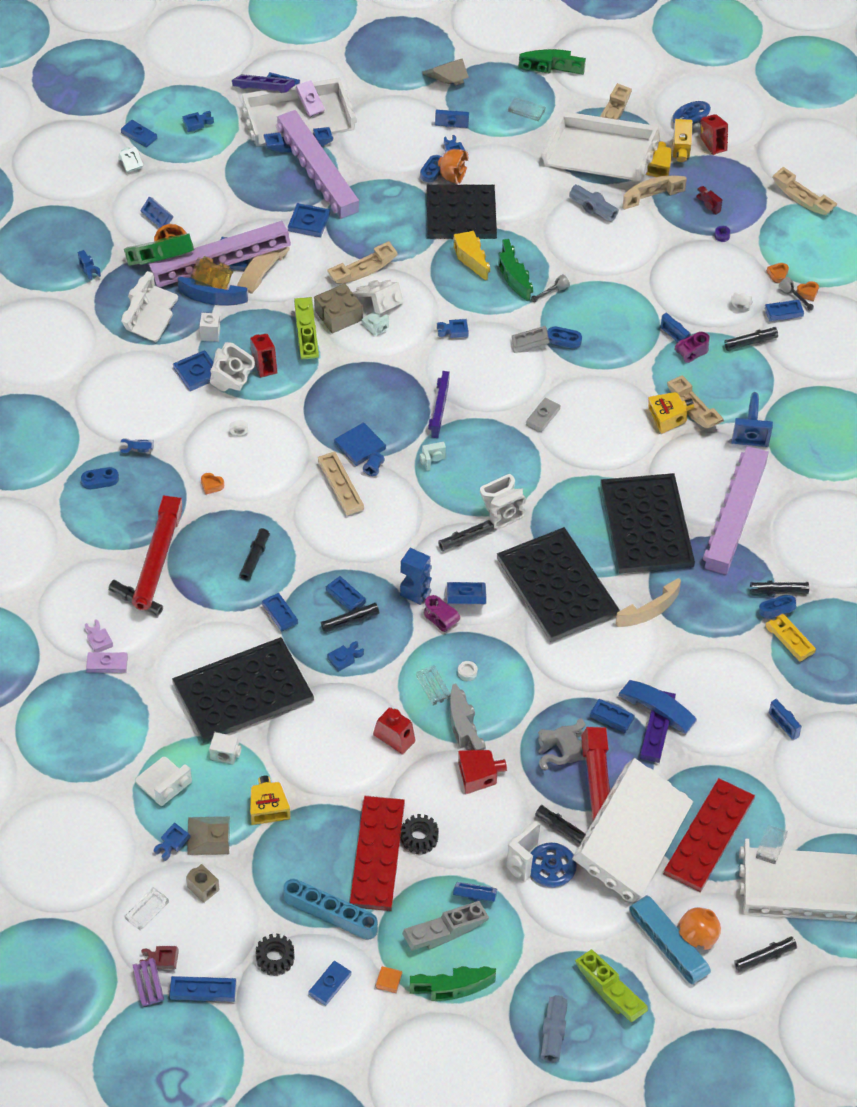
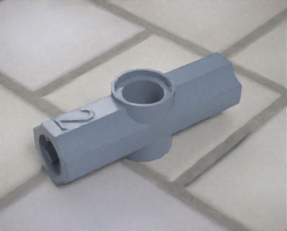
(593, 202)
(554, 1029)

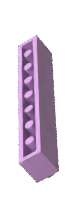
(317, 164)
(226, 251)
(736, 510)

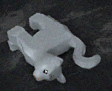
(567, 742)

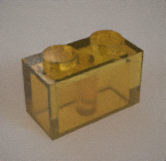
(212, 273)

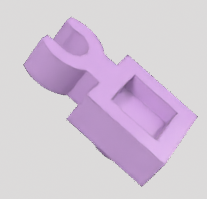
(98, 638)

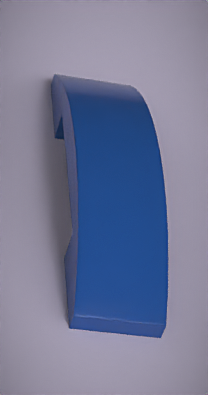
(276, 142)
(211, 295)
(659, 702)

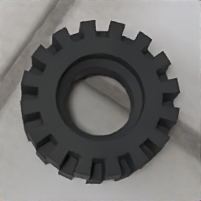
(419, 844)
(275, 965)

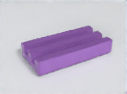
(143, 965)

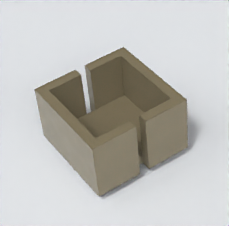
(338, 308)

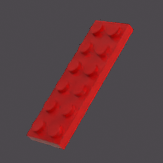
(709, 835)
(377, 853)

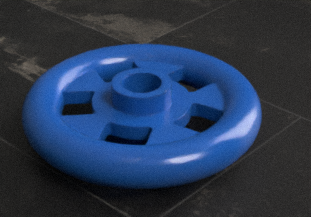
(692, 112)
(552, 880)

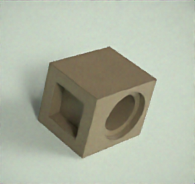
(202, 890)

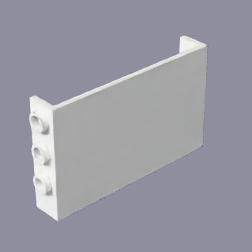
(264, 106)
(601, 146)
(633, 830)
(799, 885)

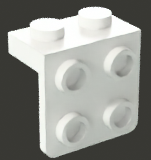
(153, 293)
(383, 294)
(146, 318)
(164, 780)
(518, 856)

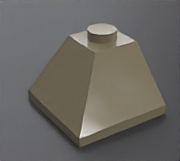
(449, 72)
(209, 835)

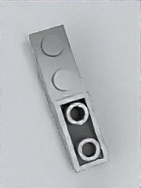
(462, 721)
(447, 927)

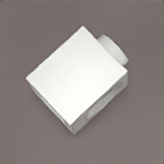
(210, 327)
(224, 748)

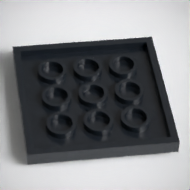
(460, 210)

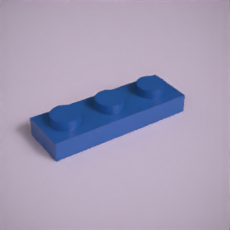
(203, 988)

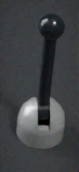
(561, 283)
(788, 286)

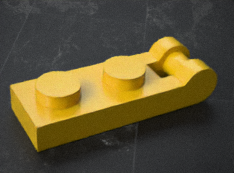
(791, 637)

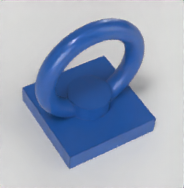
(750, 430)

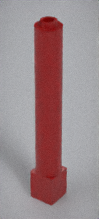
(168, 518)
(594, 750)

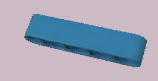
(335, 917)
(668, 939)

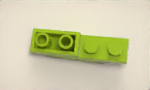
(306, 328)
(610, 987)

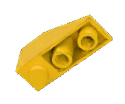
(469, 252)

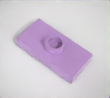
(310, 98)
(107, 662)

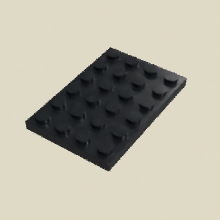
(647, 523)
(558, 584)
(242, 689)

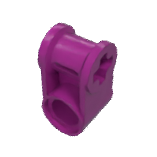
(694, 346)
(440, 613)

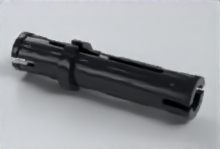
(758, 336)
(459, 538)
(257, 548)
(779, 587)
(127, 594)
(358, 614)
(557, 822)
(775, 951)

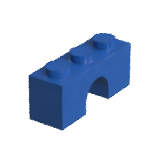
(417, 580)

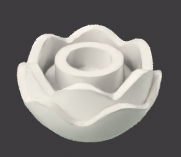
(741, 300)

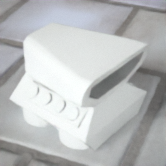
(231, 367)
(503, 501)

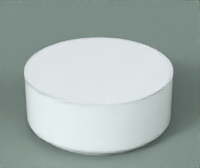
(238, 427)
(467, 671)

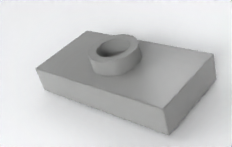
(530, 339)
(543, 415)

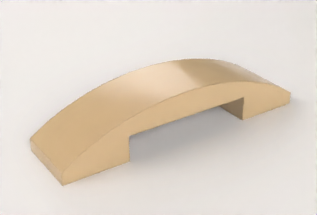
(617, 102)
(786, 181)
(653, 186)
(258, 267)
(364, 267)
(701, 413)
(632, 616)

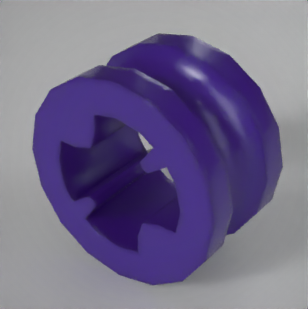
(722, 229)

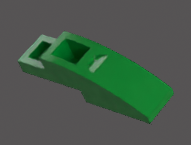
(549, 59)
(159, 249)
(514, 272)
(462, 983)

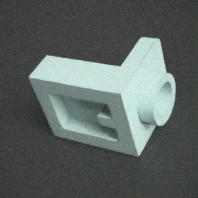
(130, 159)
(375, 323)
(431, 453)

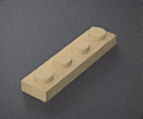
(340, 483)

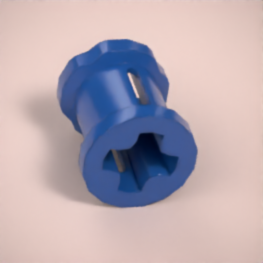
(372, 466)

